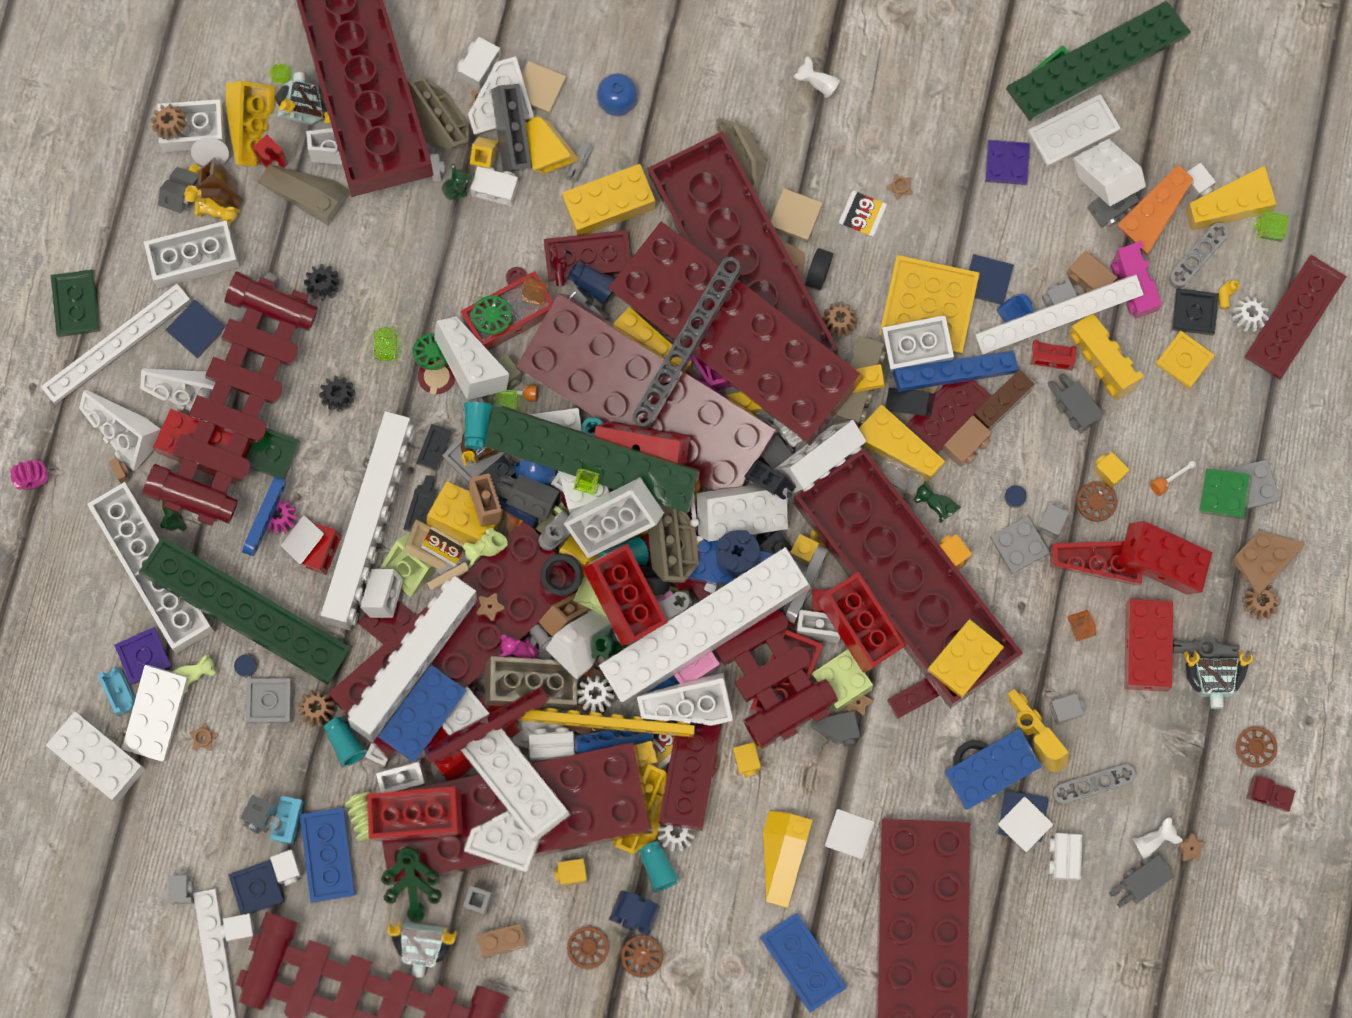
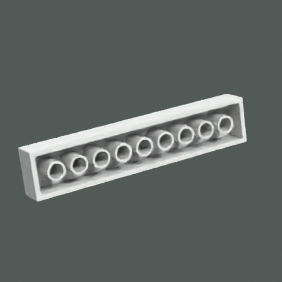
(368, 520)
(705, 626)

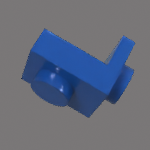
(1015, 307)

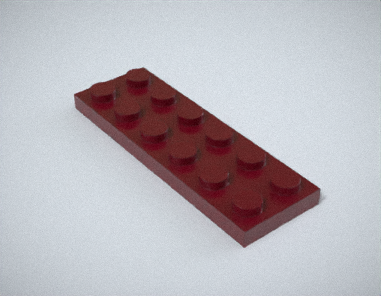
(1295, 317)
(690, 778)

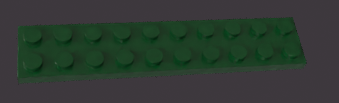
(1097, 61)
(571, 449)
(244, 610)

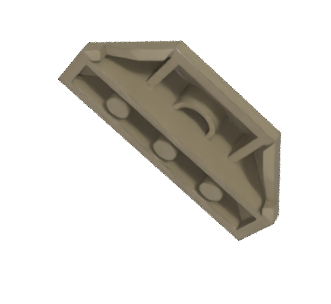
(438, 114)
(746, 150)
(673, 546)

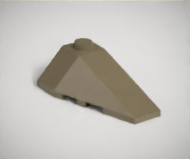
(311, 193)

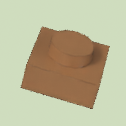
(120, 470)

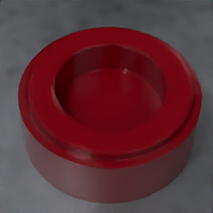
(514, 274)

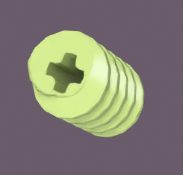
(359, 810)

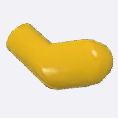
(1226, 291)

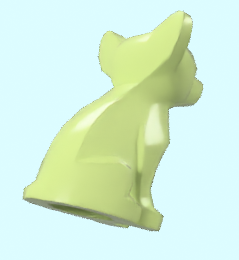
(488, 545)
(193, 672)

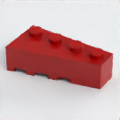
(1093, 559)

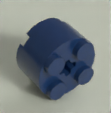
(737, 542)
(634, 912)

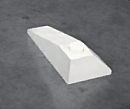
(177, 386)
(125, 430)
(572, 643)
(694, 701)

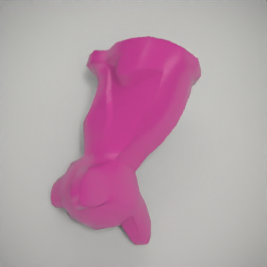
(518, 648)

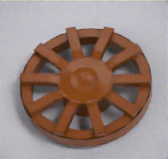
(1096, 501)
(1256, 747)
(587, 948)
(641, 956)

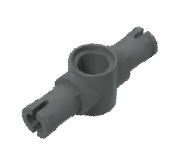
(1217, 649)

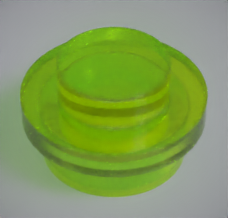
(280, 73)

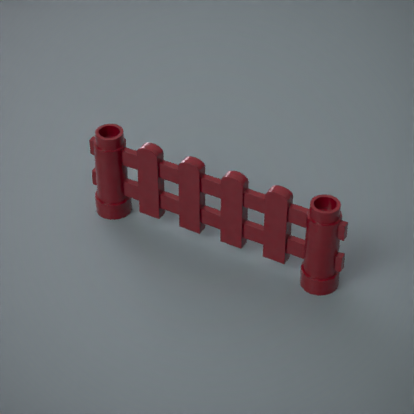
(213, 502)
(779, 717)
(273, 948)

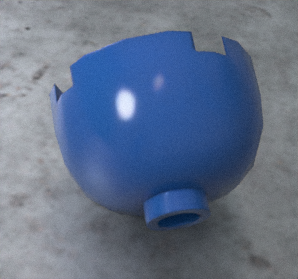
(617, 94)
(535, 472)

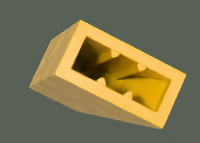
(547, 147)

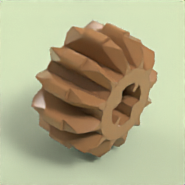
(163, 117)
(848, 319)
(1261, 611)
(312, 701)

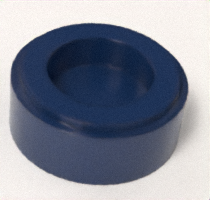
(1015, 496)
(245, 666)

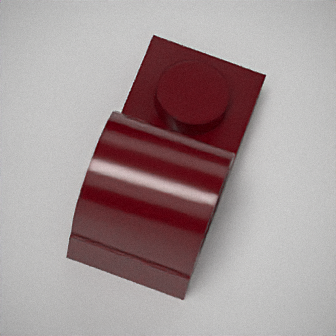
(1268, 793)

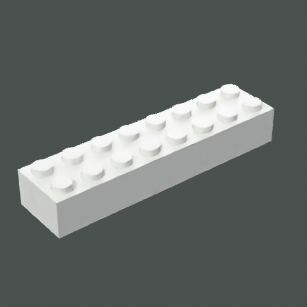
(133, 542)
(412, 659)

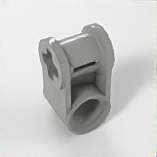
(554, 532)
(670, 605)

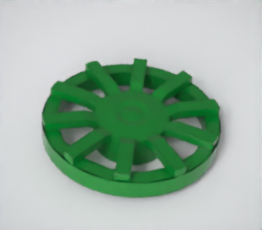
(492, 315)
(431, 352)

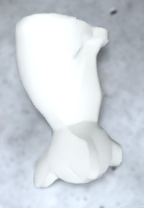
(820, 81)
(1152, 840)

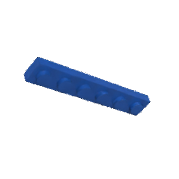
(955, 371)

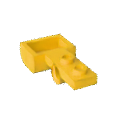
(1046, 744)

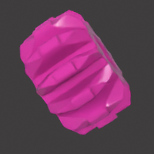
(29, 474)
(288, 516)

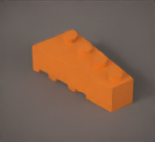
(1156, 210)

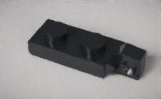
(421, 503)

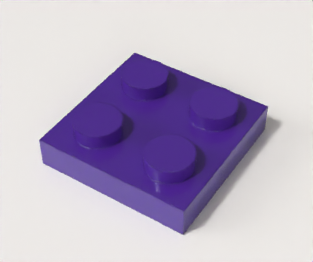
(1007, 162)
(141, 651)

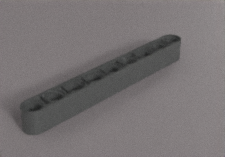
(695, 335)

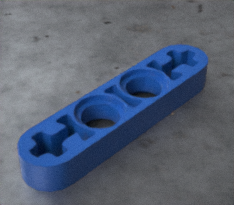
(264, 516)
(609, 738)

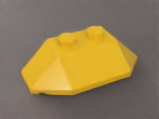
(654, 784)

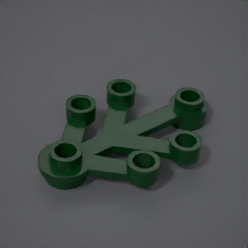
(411, 881)

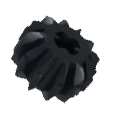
(322, 274)
(340, 386)

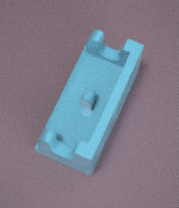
(117, 691)
(288, 813)

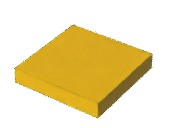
(1185, 359)

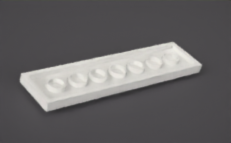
(507, 772)

